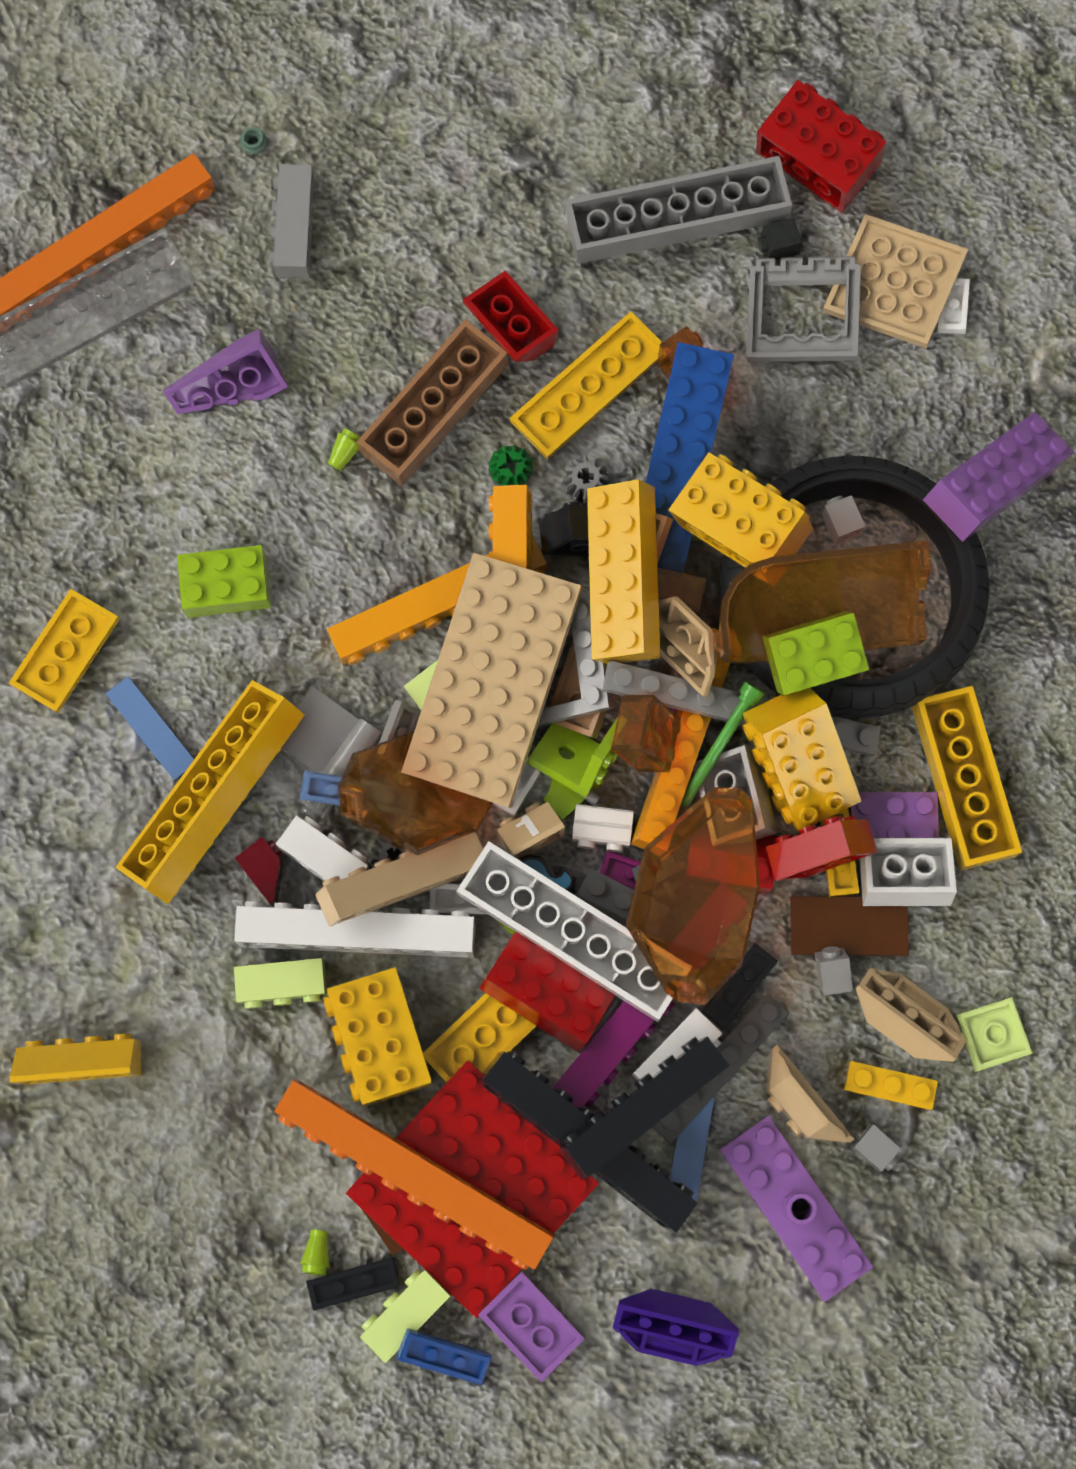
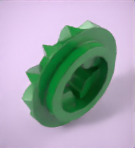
(504, 476)

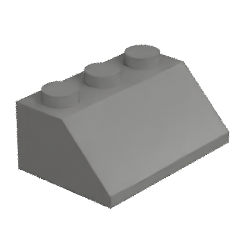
(740, 770)

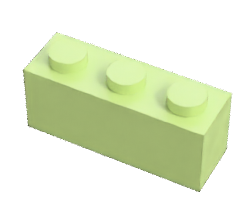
(280, 982)
(404, 1311)

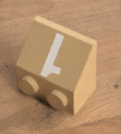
(531, 831)

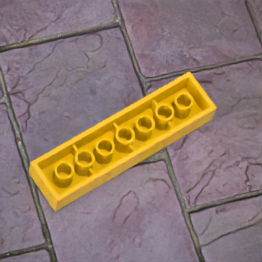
(210, 791)

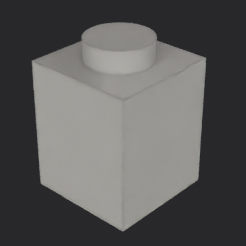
(843, 519)
(833, 971)
(876, 1149)

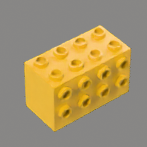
(739, 514)
(801, 758)
(376, 1038)

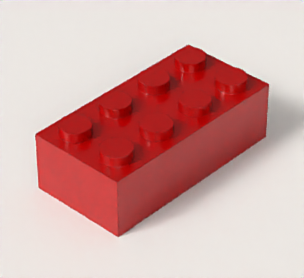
(547, 992)

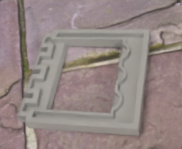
(816, 345)
(590, 674)

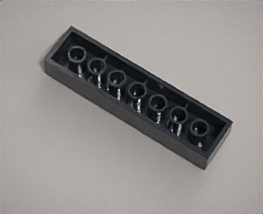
(556, 1118)

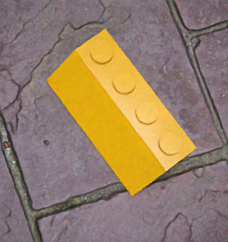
(76, 1061)

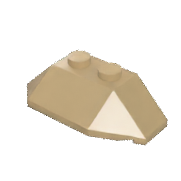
(687, 644)
(909, 1016)
(800, 1102)

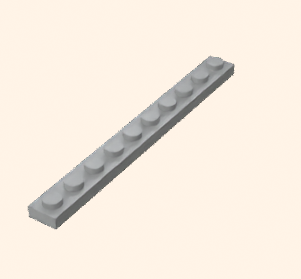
(719, 703)

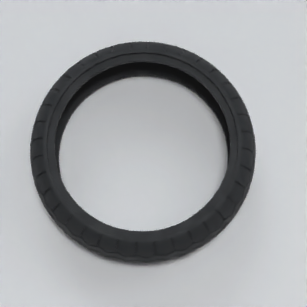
(965, 564)

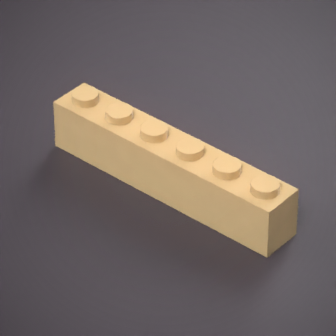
(396, 880)

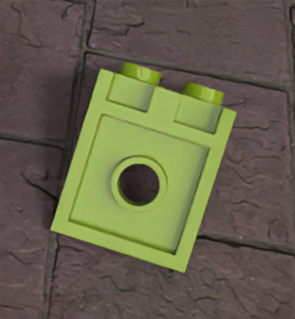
(588, 761)

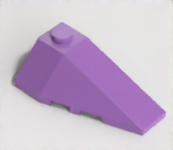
(235, 374)

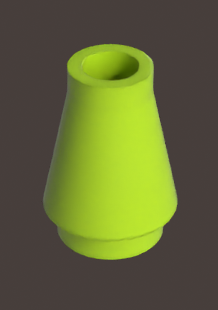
(344, 449)
(316, 1254)

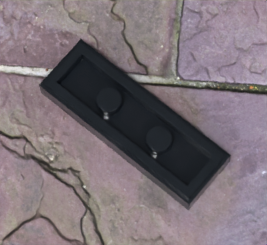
(739, 988)
(353, 1283)

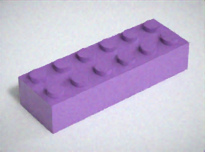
(998, 476)

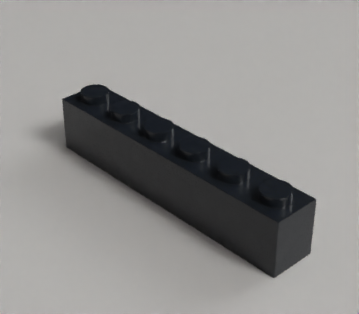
(644, 1107)

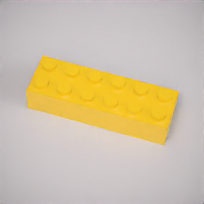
(623, 572)
(966, 778)

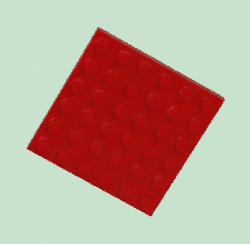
(494, 1151)

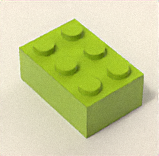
(224, 581)
(815, 652)

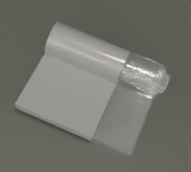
(319, 745)

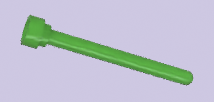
(749, 696)

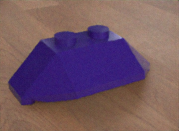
(675, 1327)

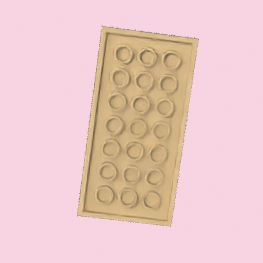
(492, 679)

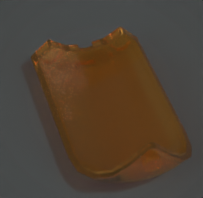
(789, 590)

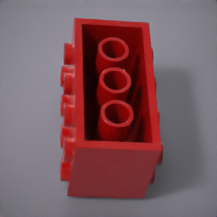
(821, 145)

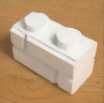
(602, 827)

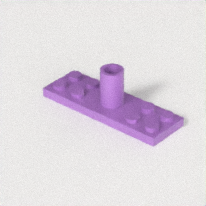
(775, 1181)

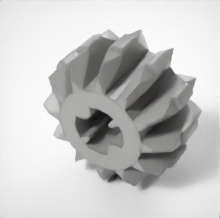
(574, 480)

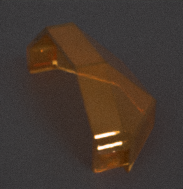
(401, 807)
(698, 896)

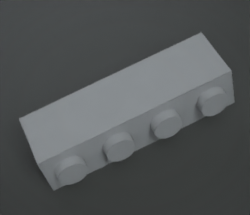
(293, 221)

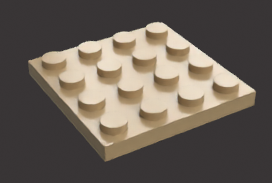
(902, 280)

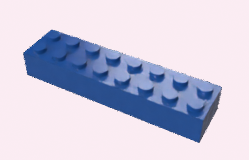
(686, 435)

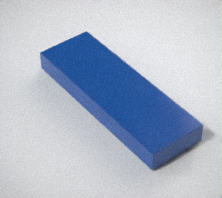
(444, 1356)

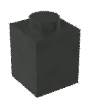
(780, 239)

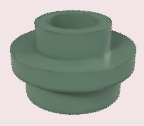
(253, 134)

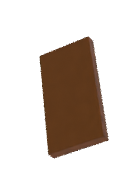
(847, 925)

